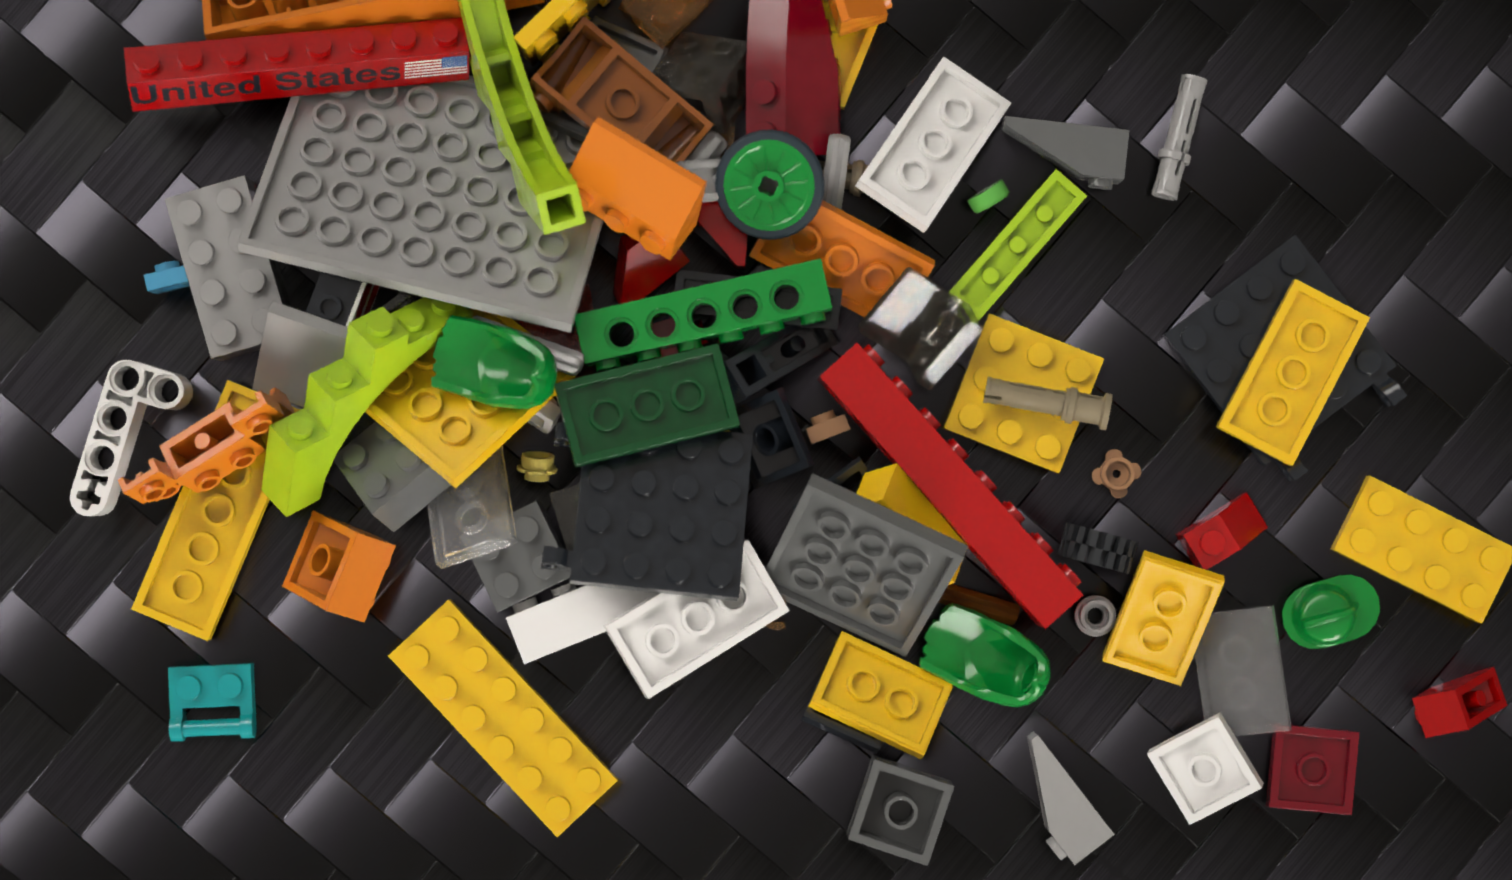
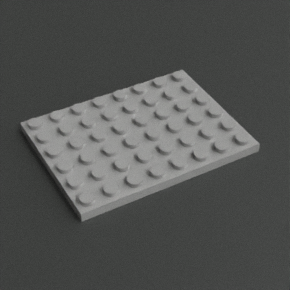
(417, 201)

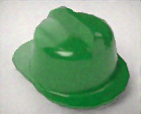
(1331, 611)

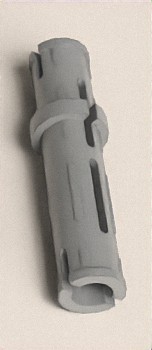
(1176, 148)

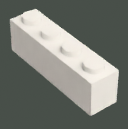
(567, 617)

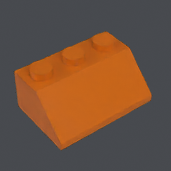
(637, 189)

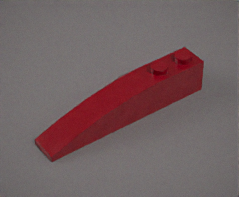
(792, 71)

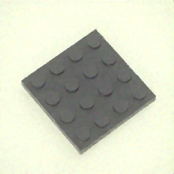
(862, 565)

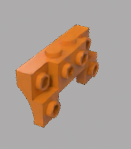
(209, 449)

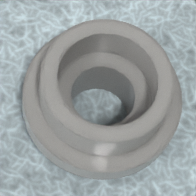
(1108, 615)

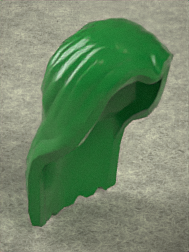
(493, 364)
(985, 657)

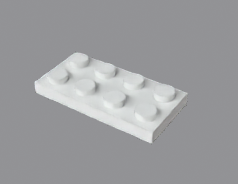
(933, 144)
(679, 633)

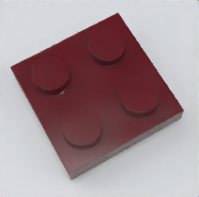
(1313, 769)

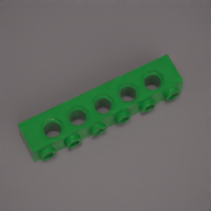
(597, 325)

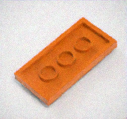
(852, 255)

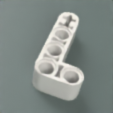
(120, 441)

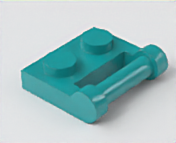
(212, 687)

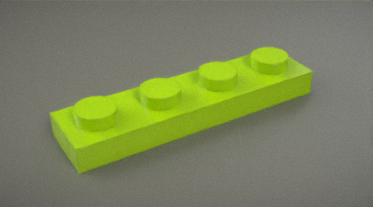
(1018, 243)

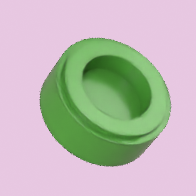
(988, 196)

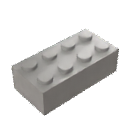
(227, 285)

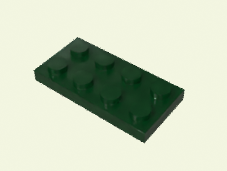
(646, 405)

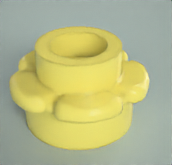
(537, 466)

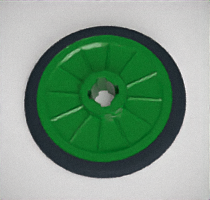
(781, 159)

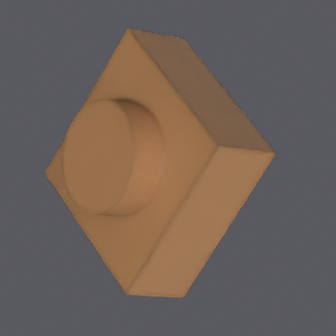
(826, 426)

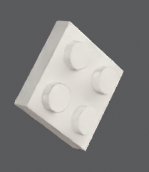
(1205, 768)

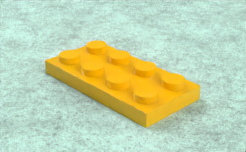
(1292, 372)
(1424, 549)

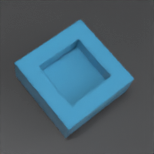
(167, 277)

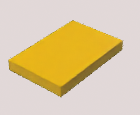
(1163, 618)
(881, 695)

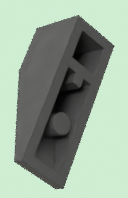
(1080, 150)

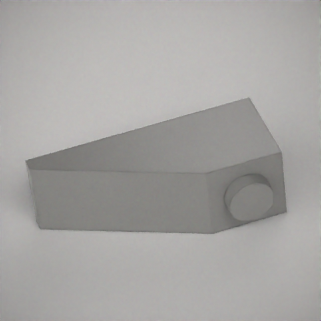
(1065, 809)

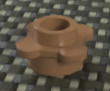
(1128, 472)

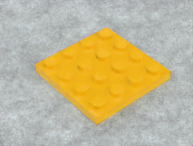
(443, 427)

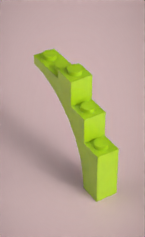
(501, 83)
(338, 395)

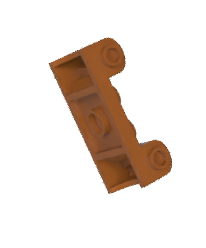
(600, 79)

